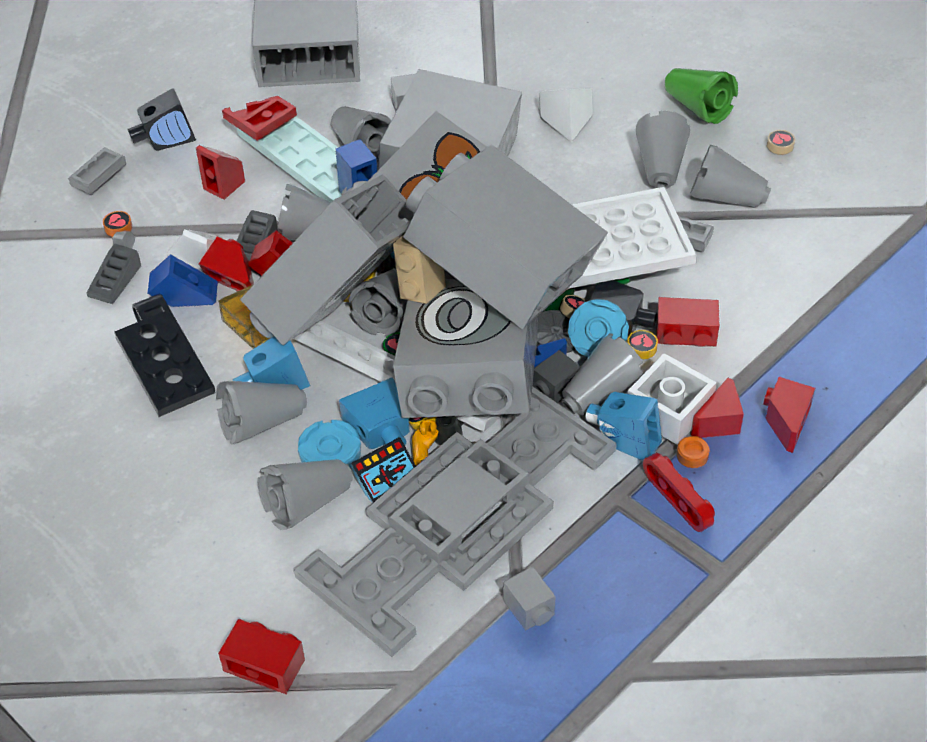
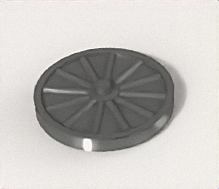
(553, 326)

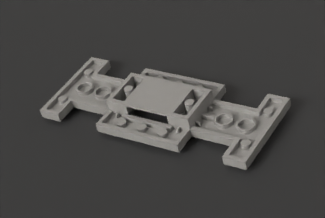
(438, 504)

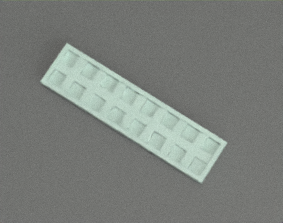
(303, 155)

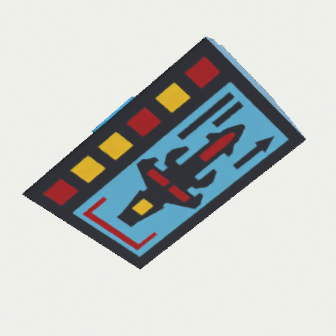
(382, 468)

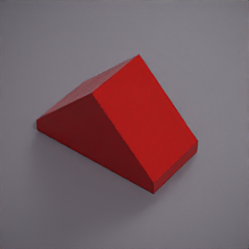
(720, 414)

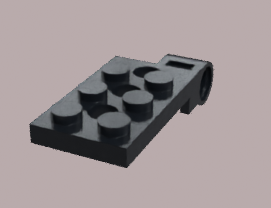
(165, 397)

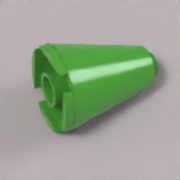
(703, 92)

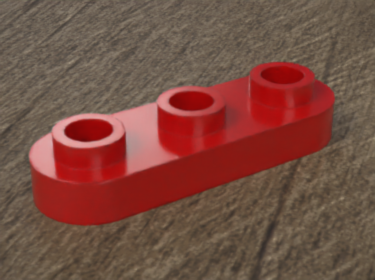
(679, 492)

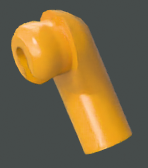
(423, 440)

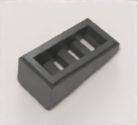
(257, 223)
(117, 257)

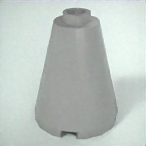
(358, 124)
(662, 146)
(729, 180)
(299, 211)
(378, 304)
(607, 370)
(256, 407)
(301, 488)

